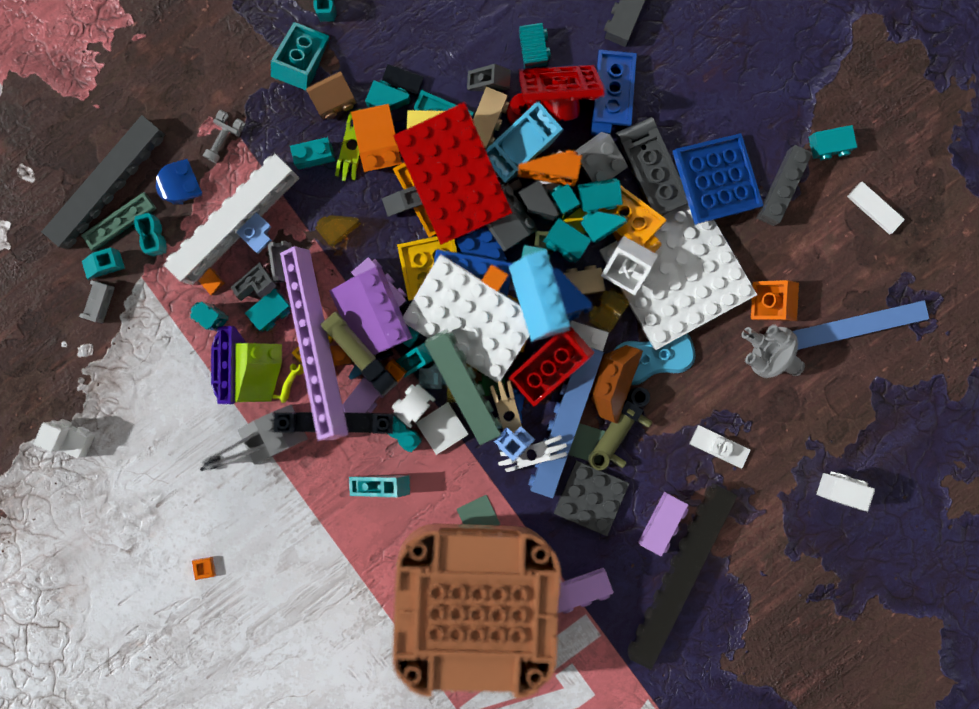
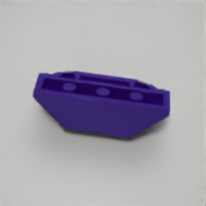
(224, 363)

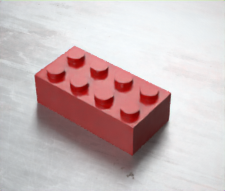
(551, 365)

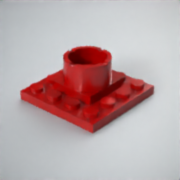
(561, 88)

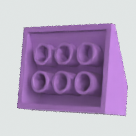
(371, 310)

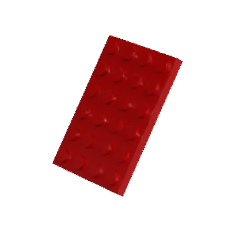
(452, 173)

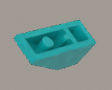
(380, 485)

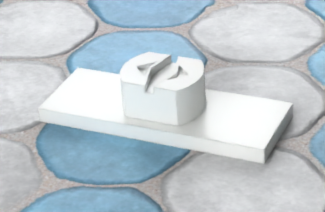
(720, 446)

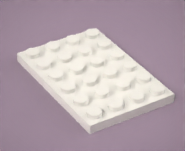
(484, 321)

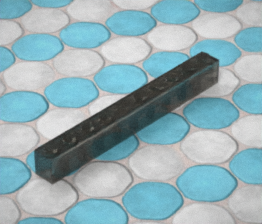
(681, 576)

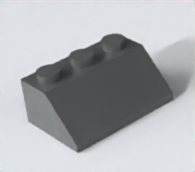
(514, 227)

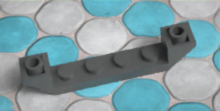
(401, 201)

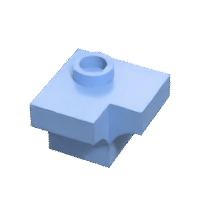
(255, 232)
(514, 443)

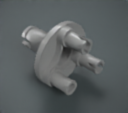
(773, 352)

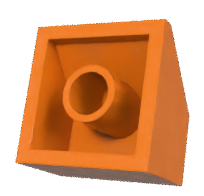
(775, 301)

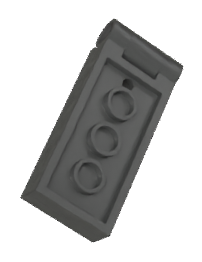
(652, 167)

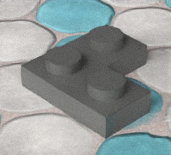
(256, 279)

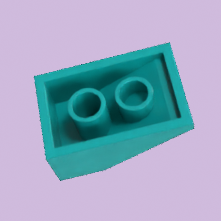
(299, 56)

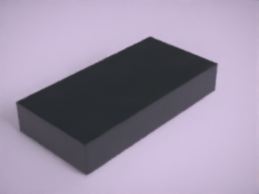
(403, 79)

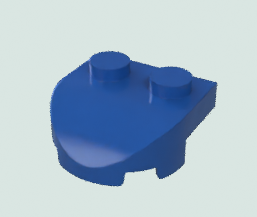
(177, 183)

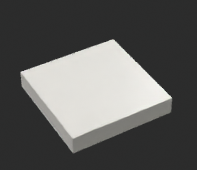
(442, 428)

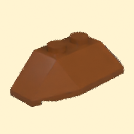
(614, 381)

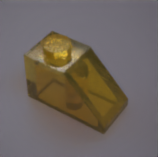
(336, 228)

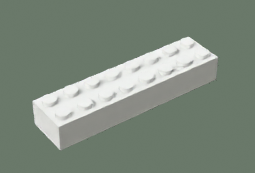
(220, 230)

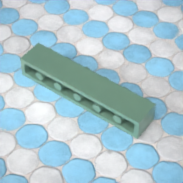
(463, 386)

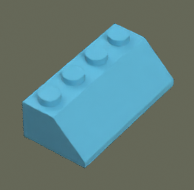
(539, 296)

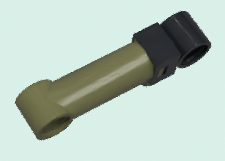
(368, 364)
(616, 432)

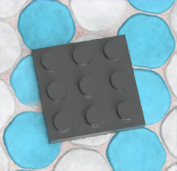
(591, 498)

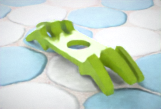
(346, 155)

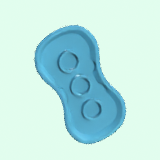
(671, 358)

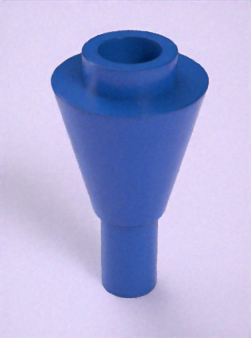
(519, 400)

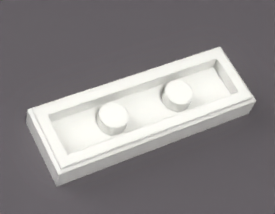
(875, 208)

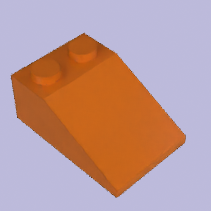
(375, 137)
(556, 168)

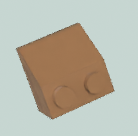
(331, 96)

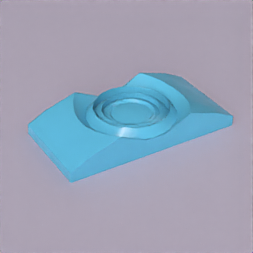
(523, 141)

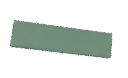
(117, 222)

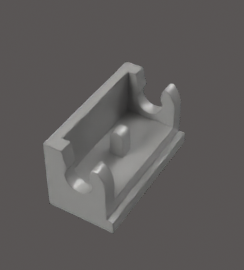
(275, 259)
(98, 302)

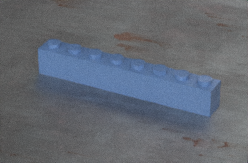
(565, 423)

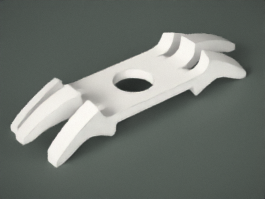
(542, 451)

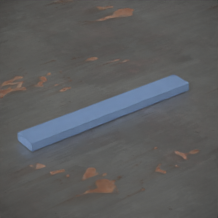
(861, 324)

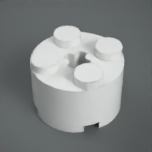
(413, 405)

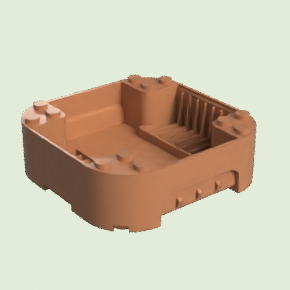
(475, 610)

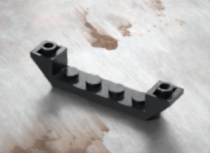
(356, 422)

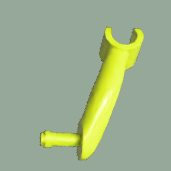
(288, 382)

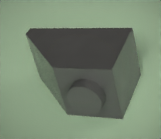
(490, 76)

